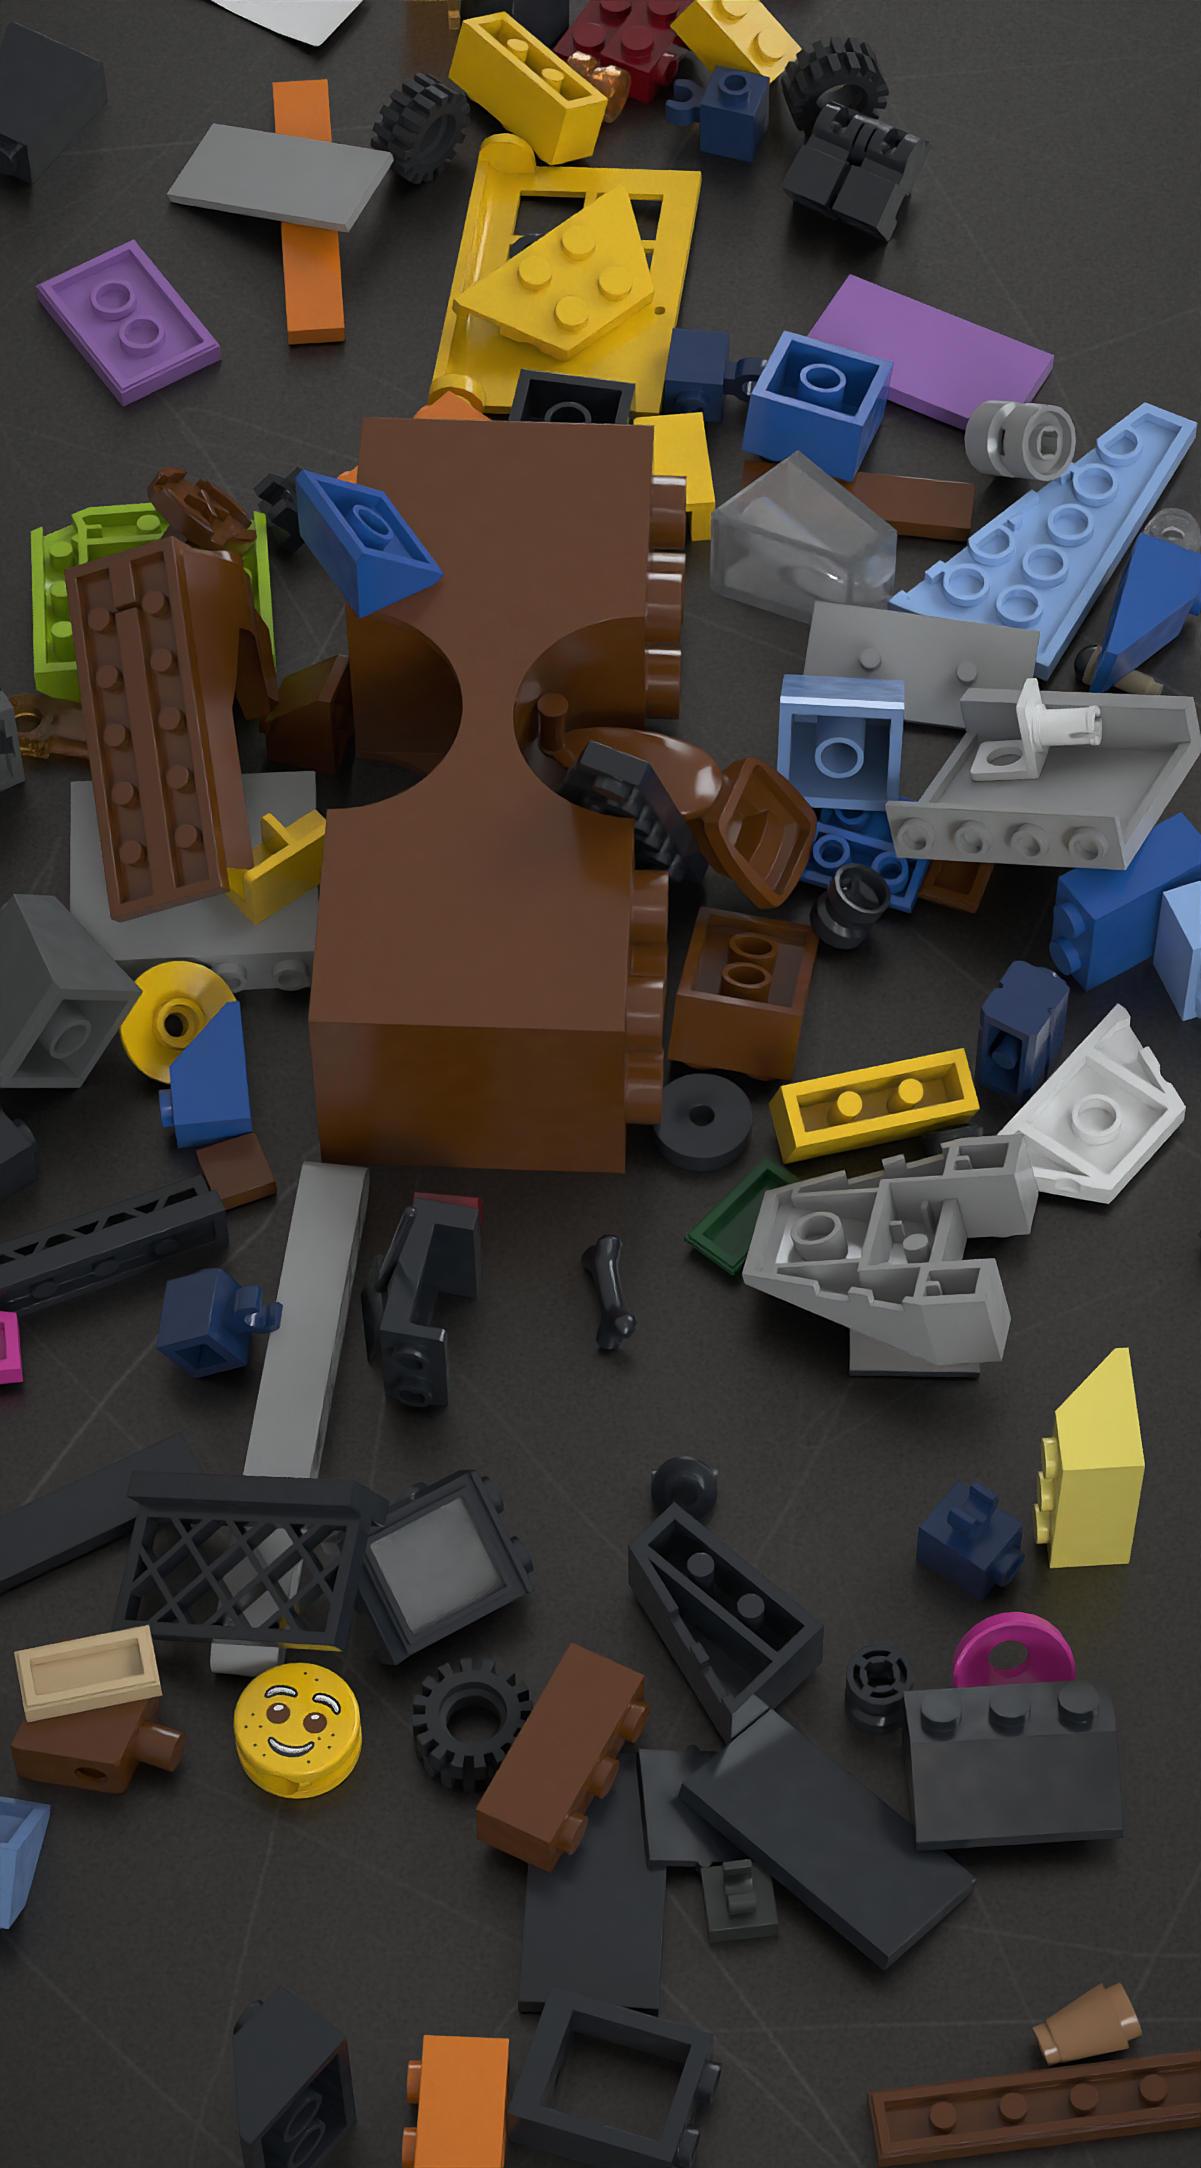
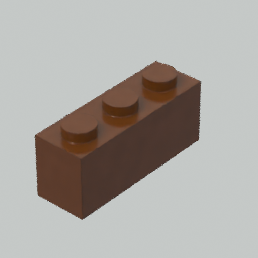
(562, 1759)

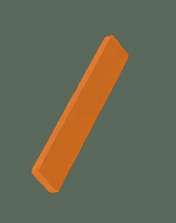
(309, 252)

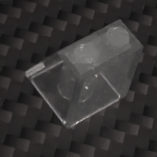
(801, 541)

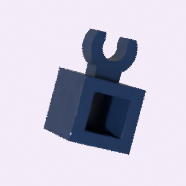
(730, 111)
(702, 374)
(211, 1321)
(971, 1540)

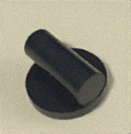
(686, 1483)

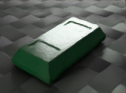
(729, 1226)

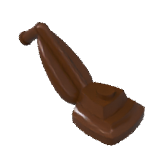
(744, 818)

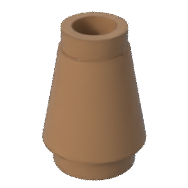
(1089, 2026)

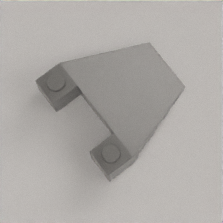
(892, 1246)

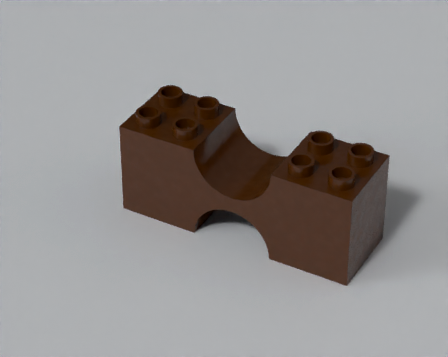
(479, 937)

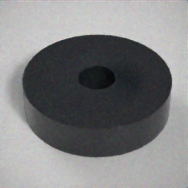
(703, 1146)

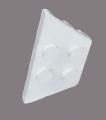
(1098, 1115)

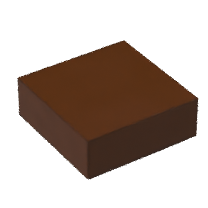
(237, 1170)

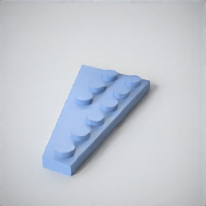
(1058, 547)

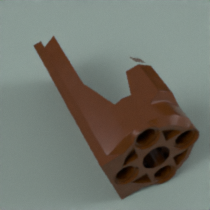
(158, 661)

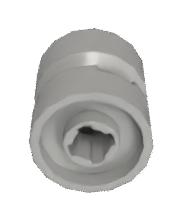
(1020, 440)

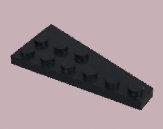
(630, 788)

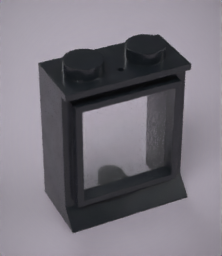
(437, 1565)

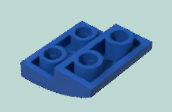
(863, 839)

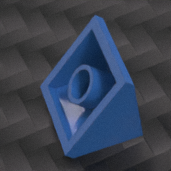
(362, 542)

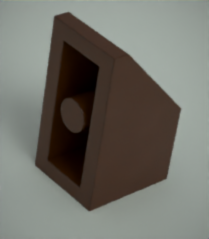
(313, 717)

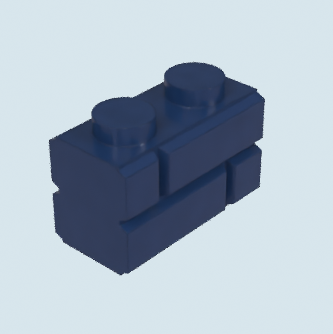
(1021, 1032)

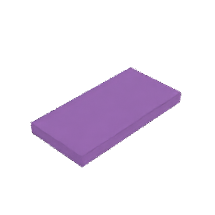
(938, 359)

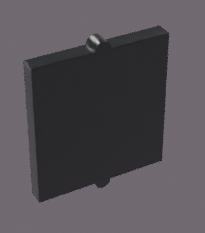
(670, 1827)

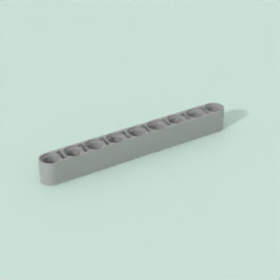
(300, 1372)

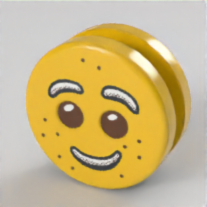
(297, 1730)

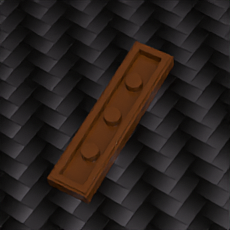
(906, 503)

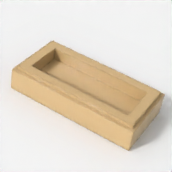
(87, 1673)

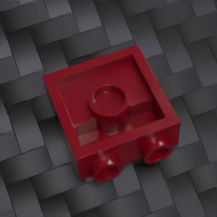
(632, 37)

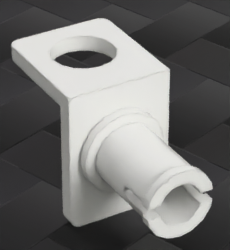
(1038, 731)

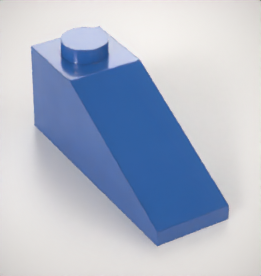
(1149, 608)

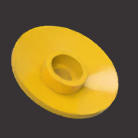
(174, 989)

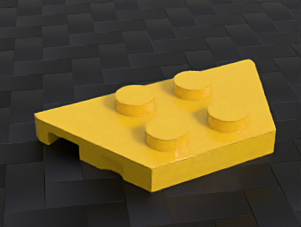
(568, 282)

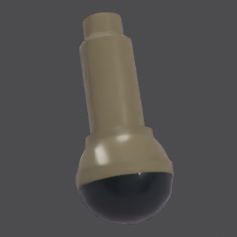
(1133, 683)

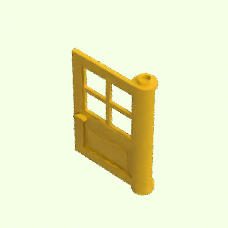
(485, 365)

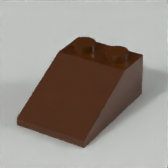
(743, 994)

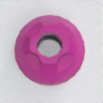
(1047, 1657)

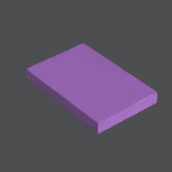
(128, 322)

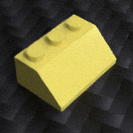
(1092, 1471)

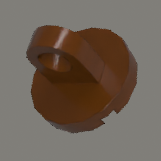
(200, 513)

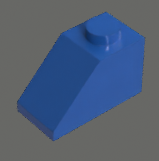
(210, 1084)

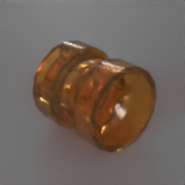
(609, 81)

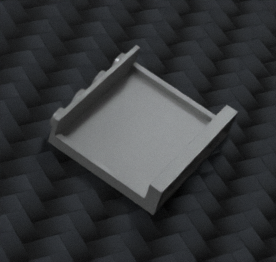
(1083, 809)
(210, 929)

